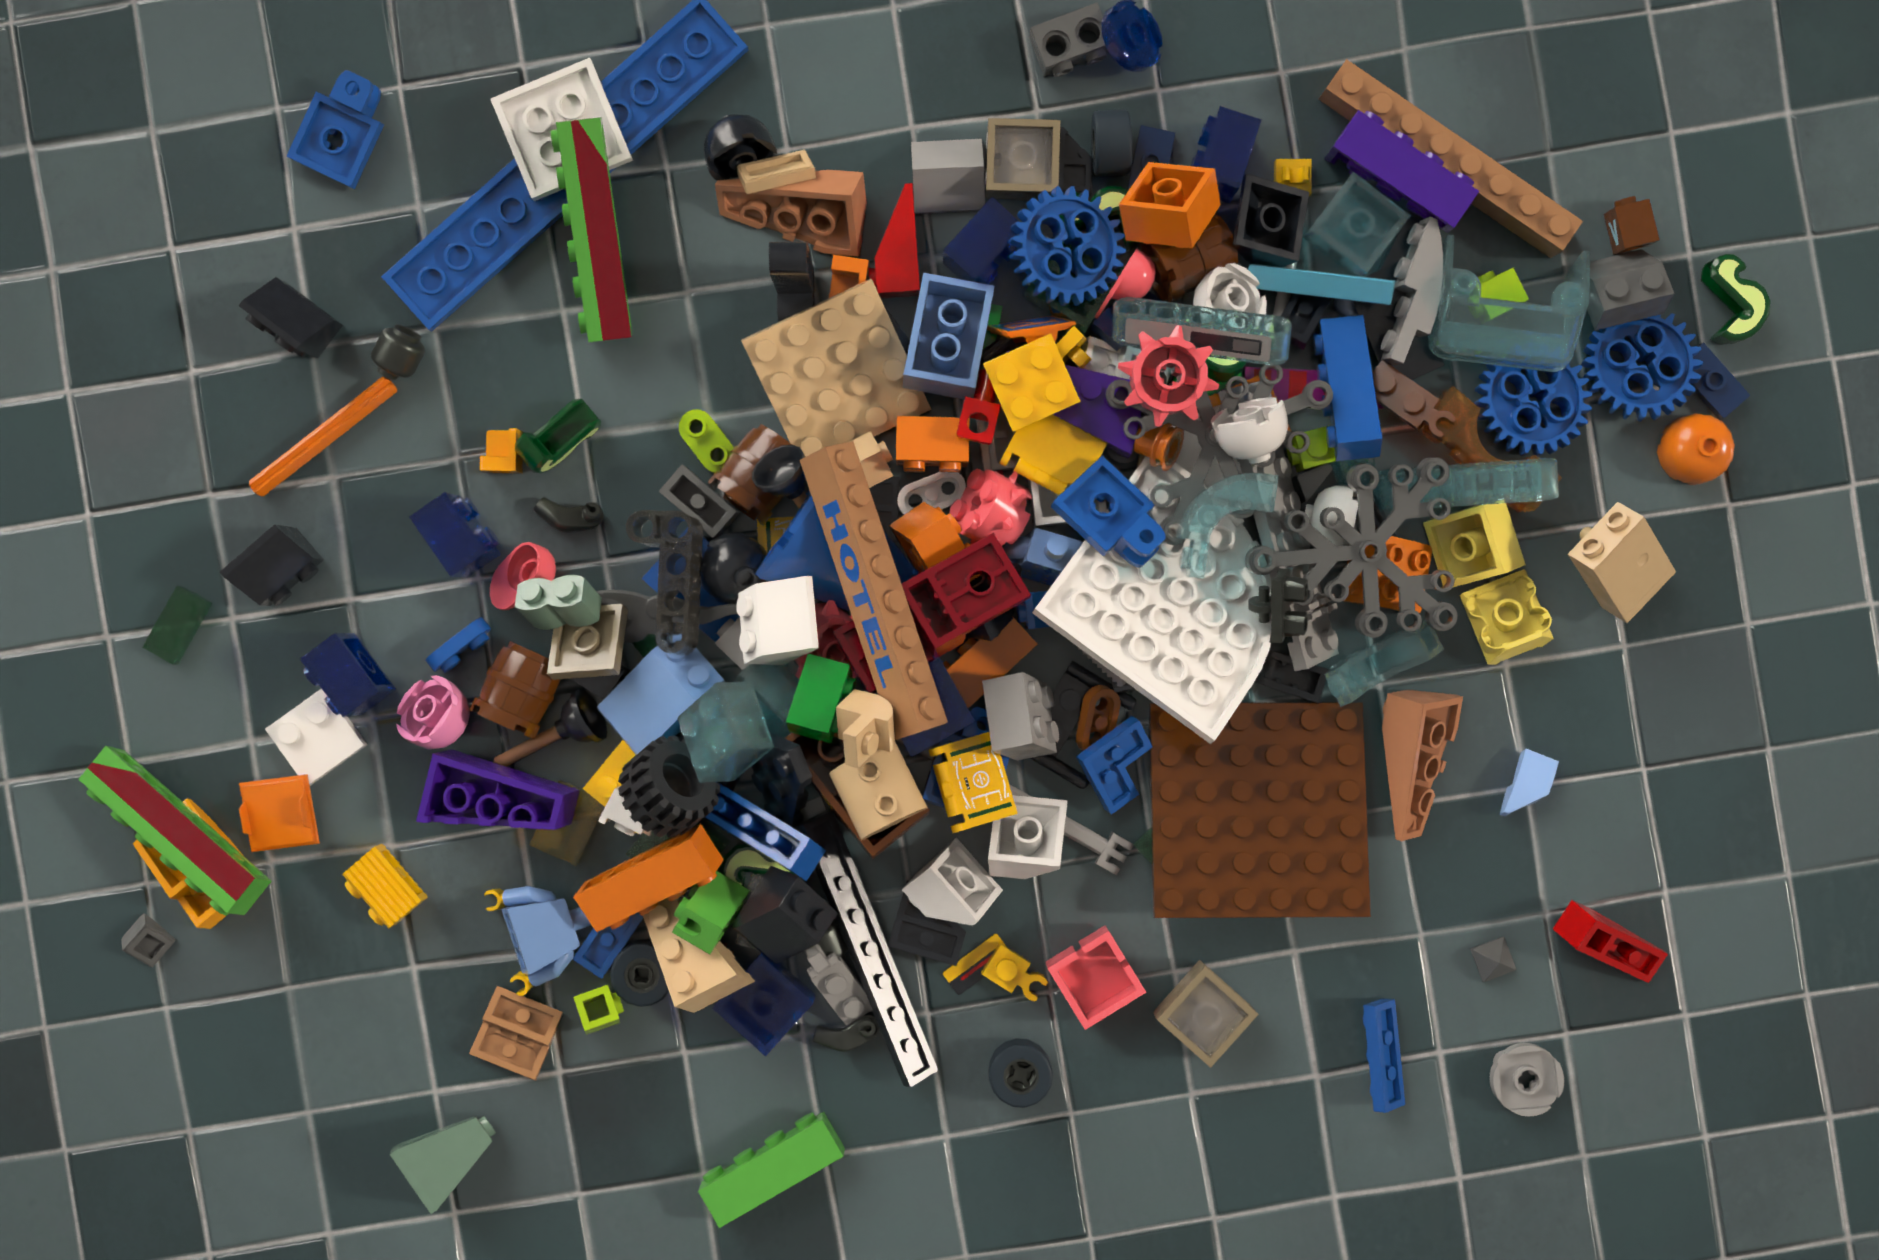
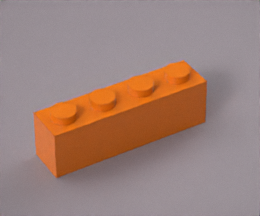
(989, 659)
(649, 878)

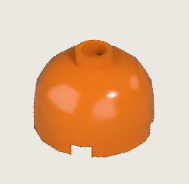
(1696, 449)

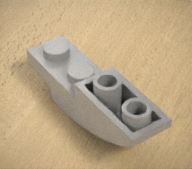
(1421, 278)

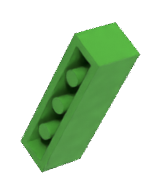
(770, 1169)

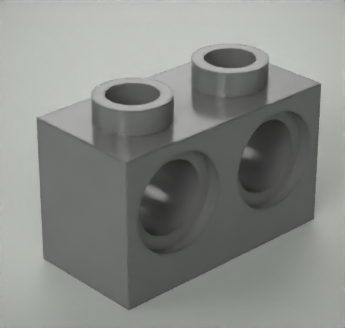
(1066, 32)

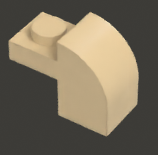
(864, 726)

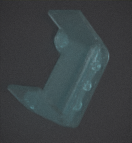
(1505, 330)

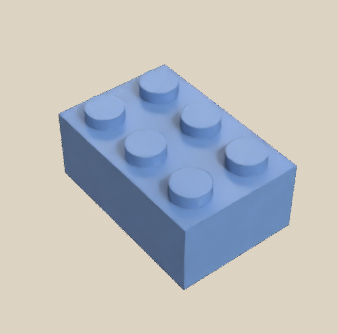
(948, 336)

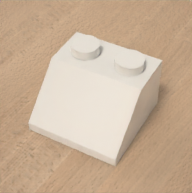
(777, 621)

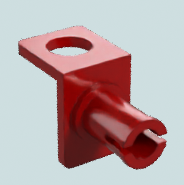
(980, 408)

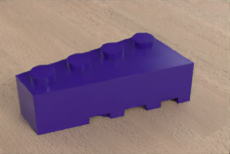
(1403, 170)
(1095, 414)
(490, 794)

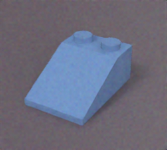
(655, 694)

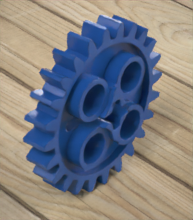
(1097, 242)
(1612, 377)
(1502, 407)

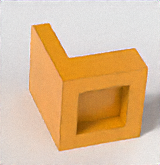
(501, 452)

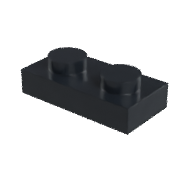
(1304, 314)

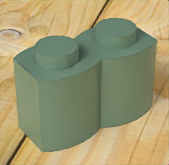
(558, 602)

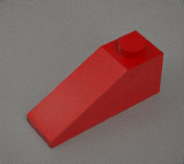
(897, 258)
(1609, 942)

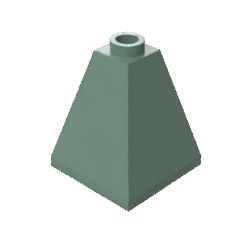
(442, 1158)

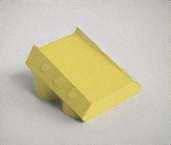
(1507, 617)

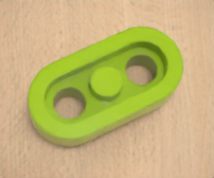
(705, 441)

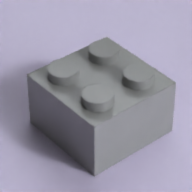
(1020, 716)

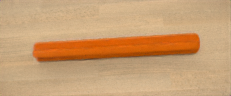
(322, 436)

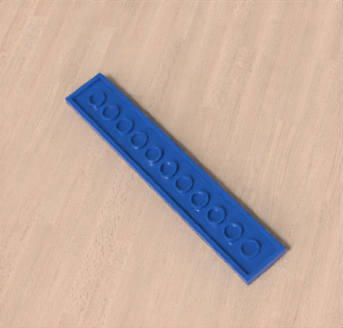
(504, 218)

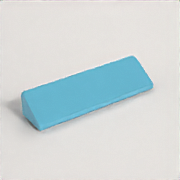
(1323, 284)

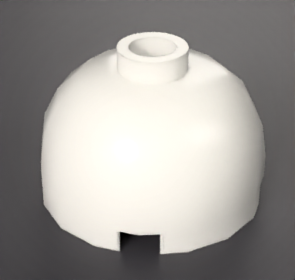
(1230, 289)
(1252, 430)
(1337, 497)

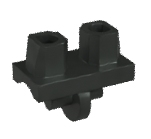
(1283, 591)

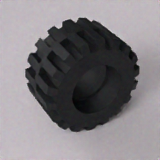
(665, 790)

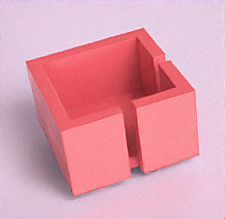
(1095, 977)

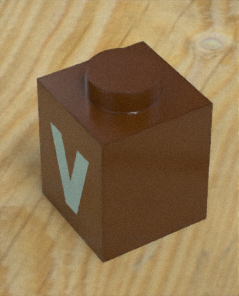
(1631, 225)

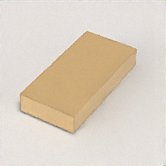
(776, 171)

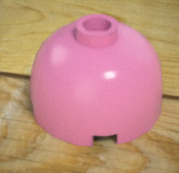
(433, 713)

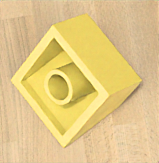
(1475, 543)

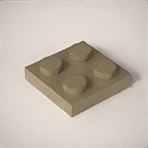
(591, 648)

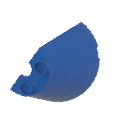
(806, 553)

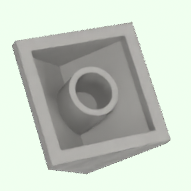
(948, 176)

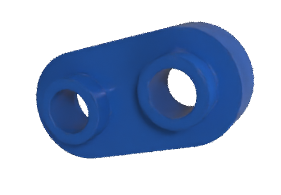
(471, 637)

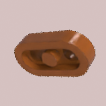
(1097, 718)

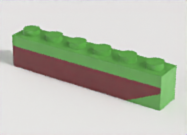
(594, 229)
(174, 831)

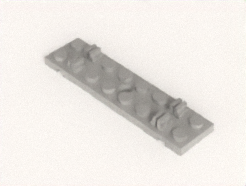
(1320, 639)

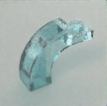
(1239, 492)
(1380, 661)

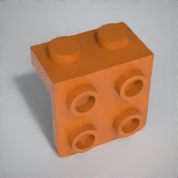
(1409, 556)

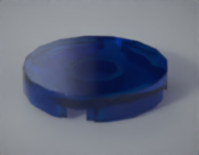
(1131, 36)

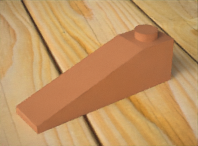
(818, 210)
(1414, 740)

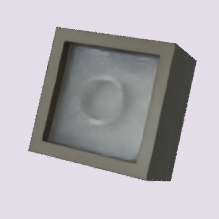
(1021, 158)
(1205, 1013)

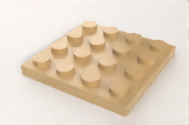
(835, 370)

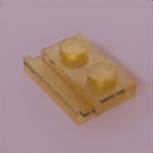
(571, 840)

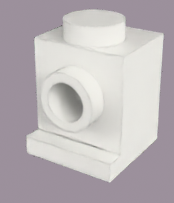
(615, 811)

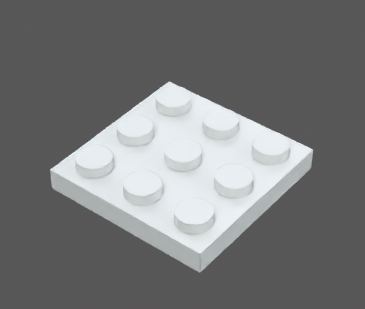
(533, 110)

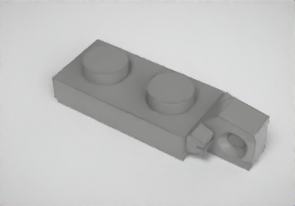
(837, 985)

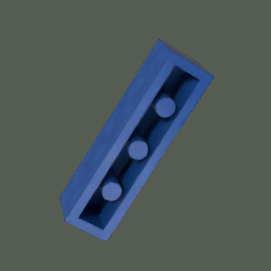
(1348, 370)
(765, 833)

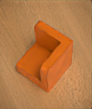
(847, 273)

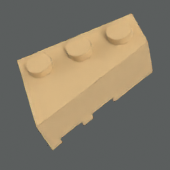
(689, 972)

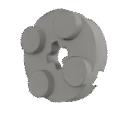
(1542, 1092)

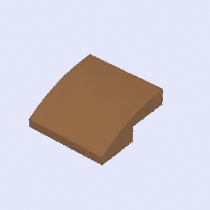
(516, 1033)

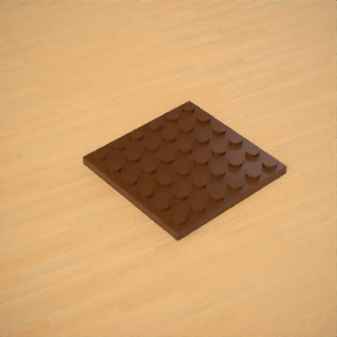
(1261, 815)

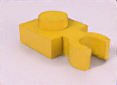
(1010, 970)

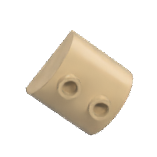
(878, 792)

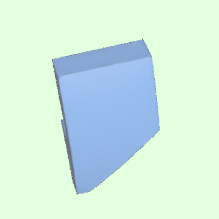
(1531, 781)

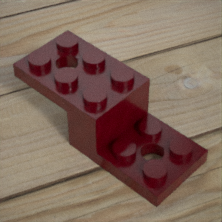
(946, 604)

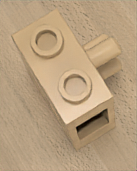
(1621, 562)

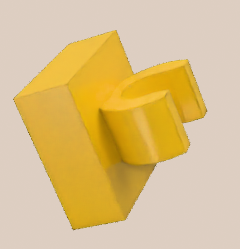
(1294, 173)
(1070, 348)

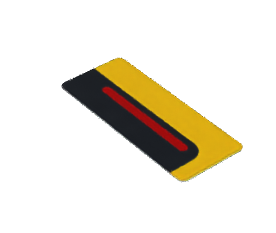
(970, 966)

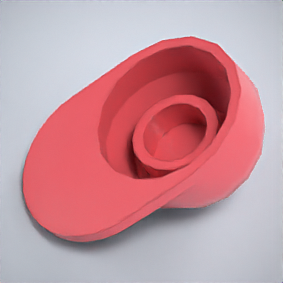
(1134, 280)
(523, 563)

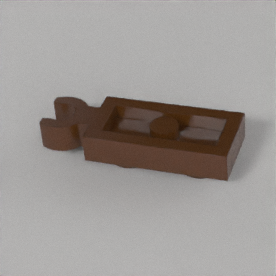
(1409, 400)

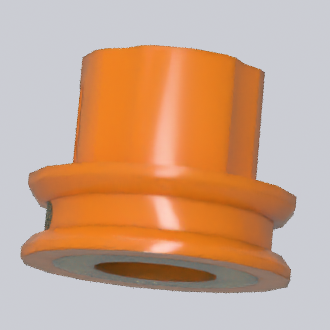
(1160, 445)

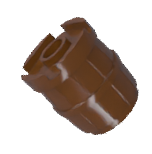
(1183, 268)
(736, 474)
(516, 690)

